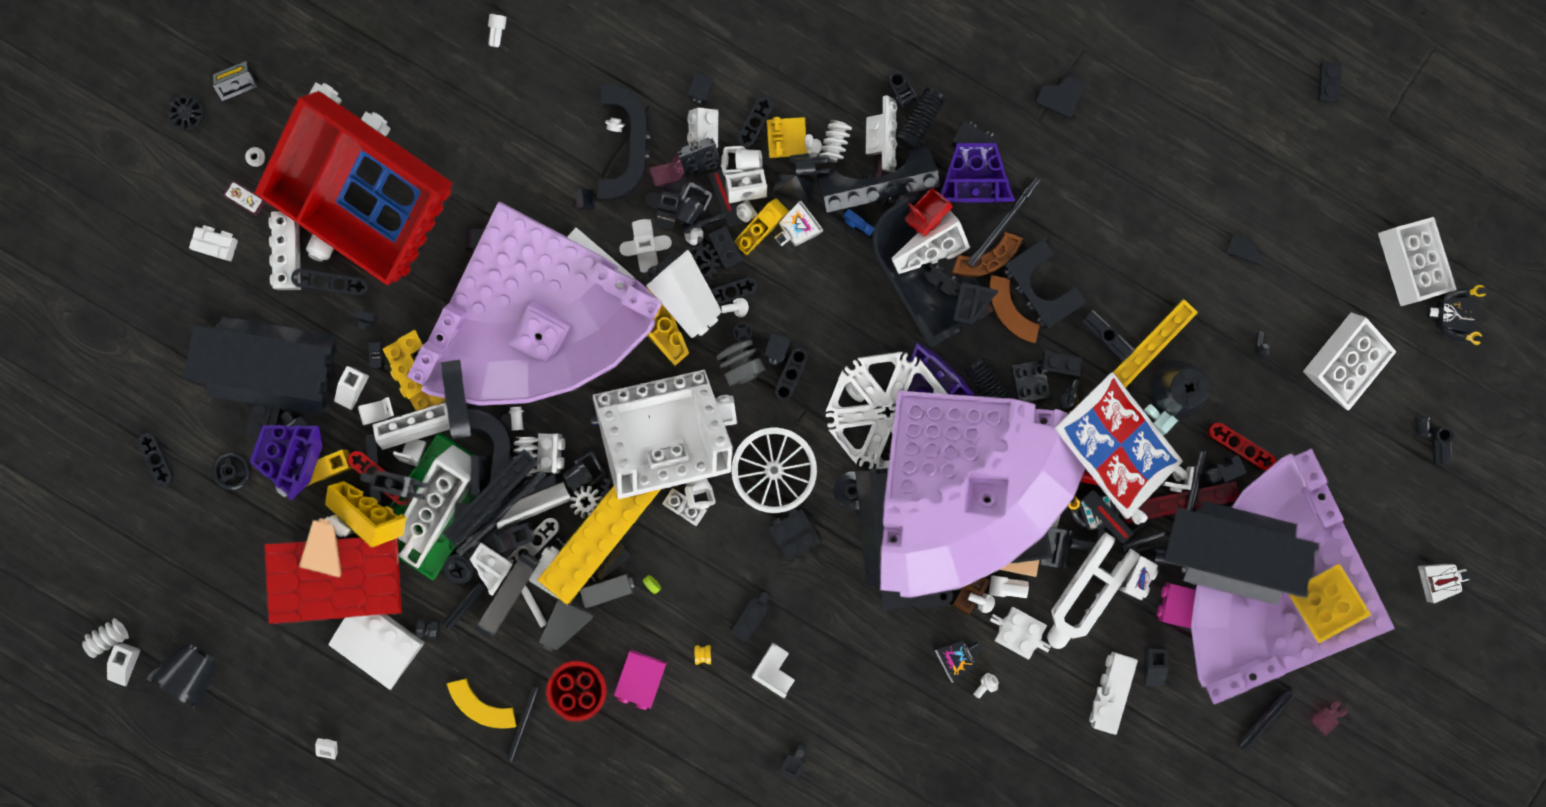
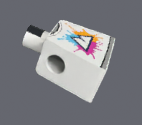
(798, 226)

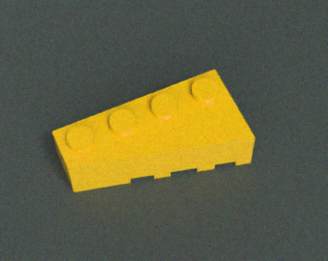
(364, 515)

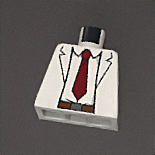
(1441, 581)

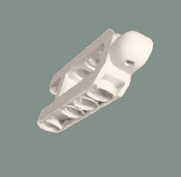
(1061, 631)

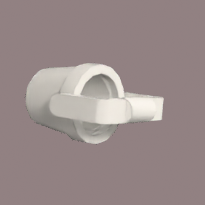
(745, 160)
(698, 487)

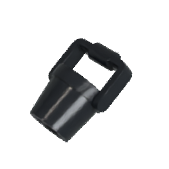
(689, 208)
(578, 473)

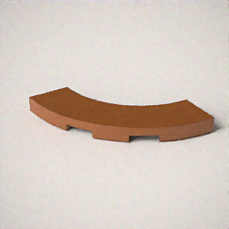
(992, 260)
(1008, 313)

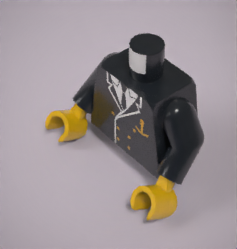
(1456, 314)

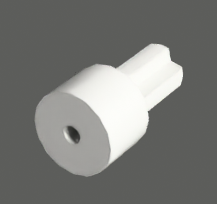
(496, 23)

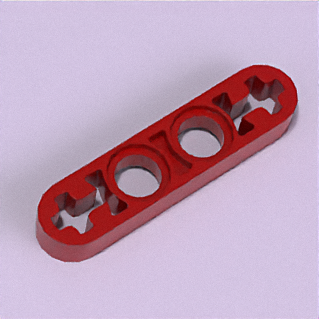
(1243, 443)
(372, 464)

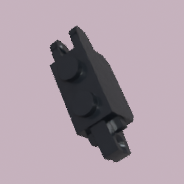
(394, 484)

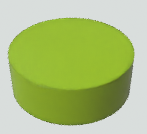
(652, 584)

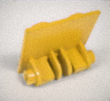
(786, 137)

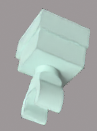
(1163, 421)

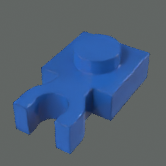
(853, 220)

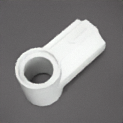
(1005, 587)

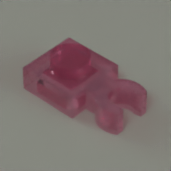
(1327, 720)

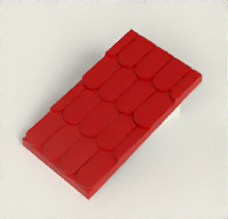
(366, 584)

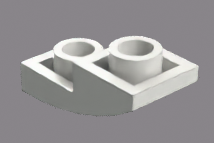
(678, 503)

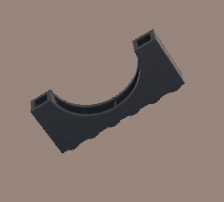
(844, 192)

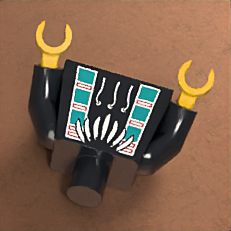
(1087, 519)

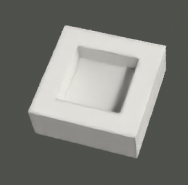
(326, 748)

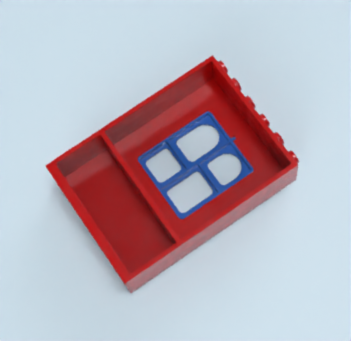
(315, 168)

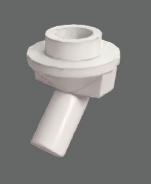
(813, 145)
(695, 236)
(739, 307)
(985, 602)
(988, 682)

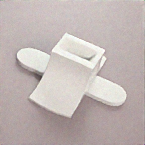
(645, 244)

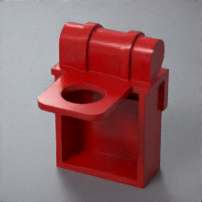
(928, 212)

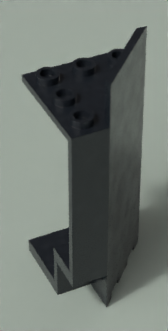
(1241, 552)

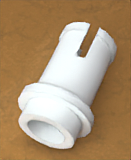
(516, 418)

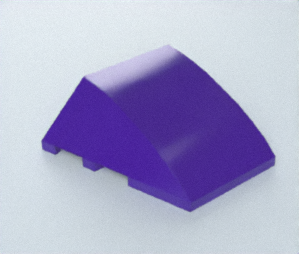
(976, 175)
(945, 375)
(287, 456)

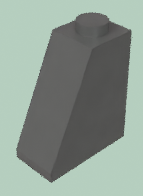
(607, 590)
(563, 624)

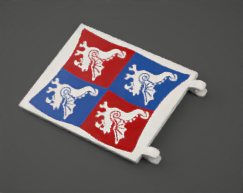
(1120, 446)

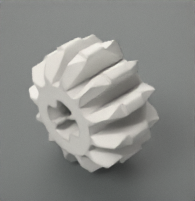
(583, 495)

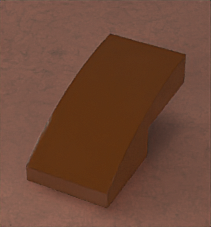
(977, 588)

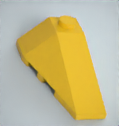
(667, 336)

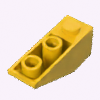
(761, 226)
(330, 466)

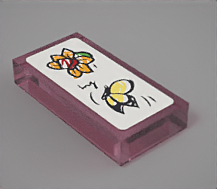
(244, 198)

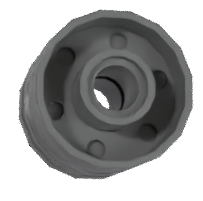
(742, 366)

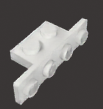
(882, 134)

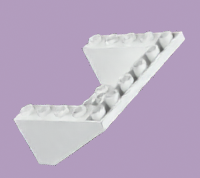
(674, 447)

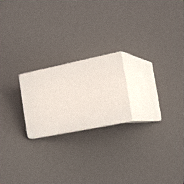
(769, 673)

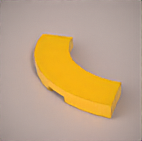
(479, 711)

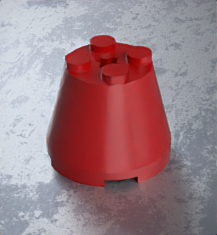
(568, 699)

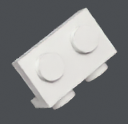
(702, 124)

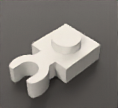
(1103, 708)

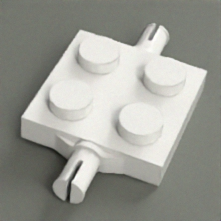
(1020, 633)

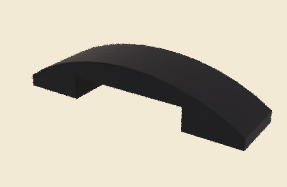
(455, 399)

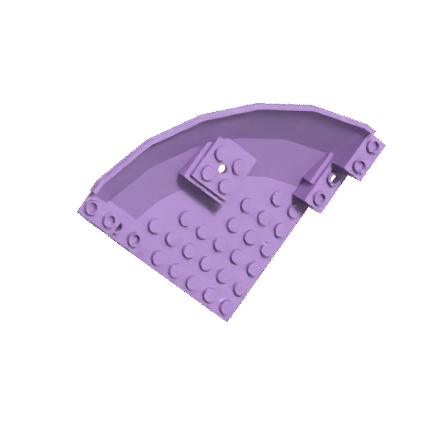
(527, 284)
(941, 468)
(1267, 639)

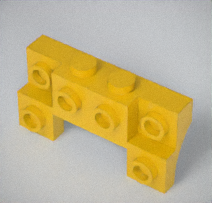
(401, 360)

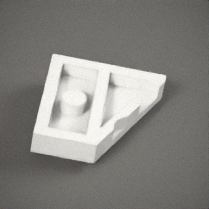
(490, 567)

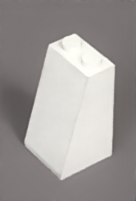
(686, 295)

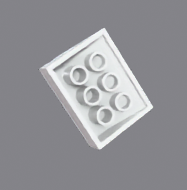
(1417, 261)
(1350, 360)
(377, 646)

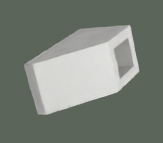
(350, 387)
(121, 663)

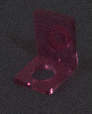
(668, 172)

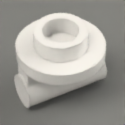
(746, 211)

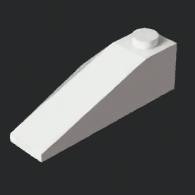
(943, 242)

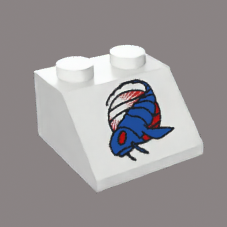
(1139, 578)

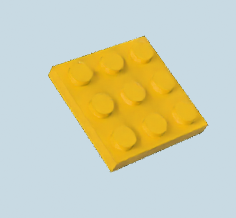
(1330, 604)

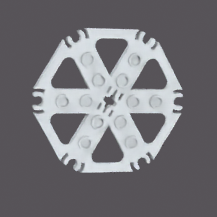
(875, 396)

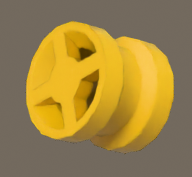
(702, 654)

